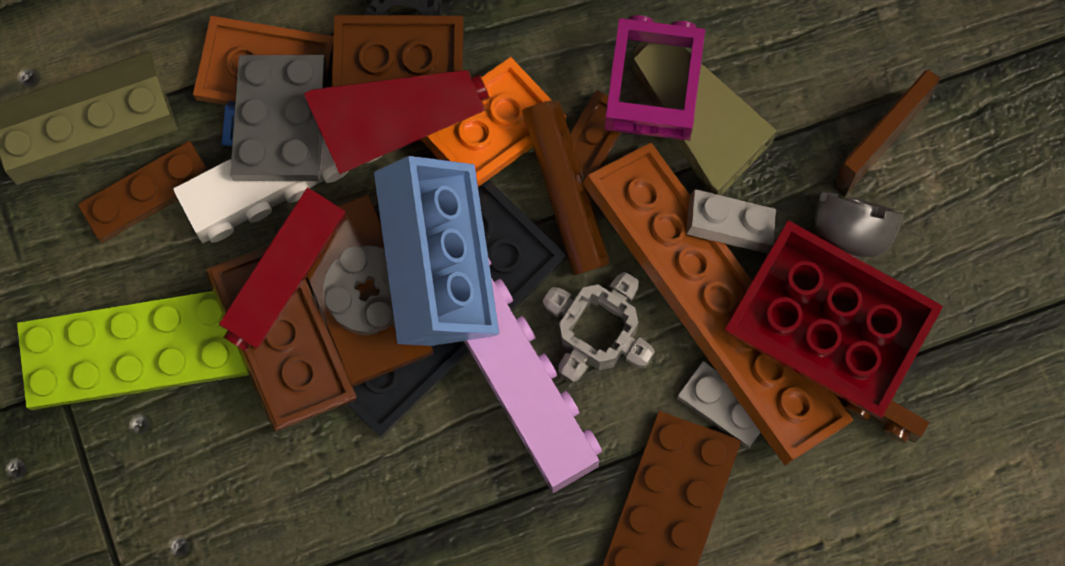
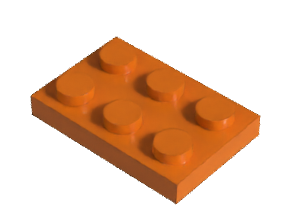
(498, 133)

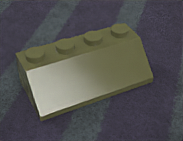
(83, 119)

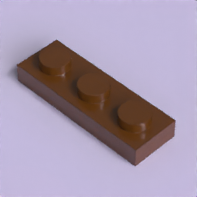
(141, 192)

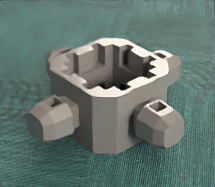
(622, 290)

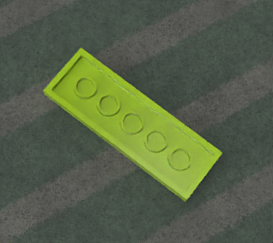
(125, 350)

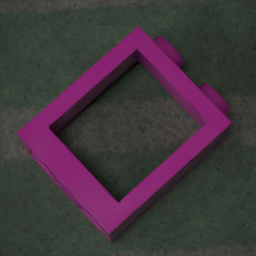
(653, 119)

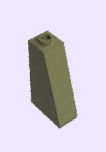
(725, 128)

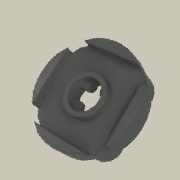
(343, 299)

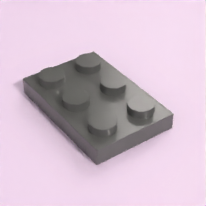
(272, 120)

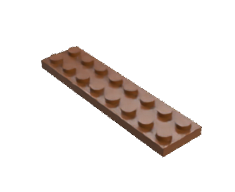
(704, 290)

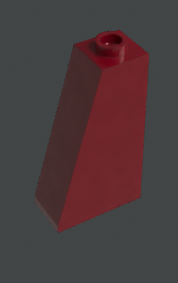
(387, 114)
(282, 270)

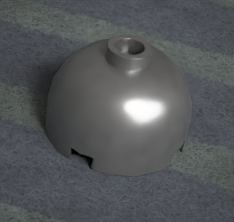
(856, 224)

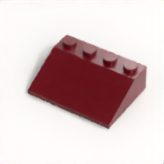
(834, 319)

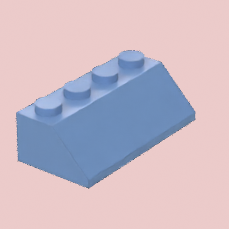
(435, 251)

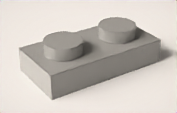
(731, 221)
(715, 402)

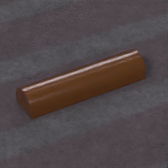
(564, 186)

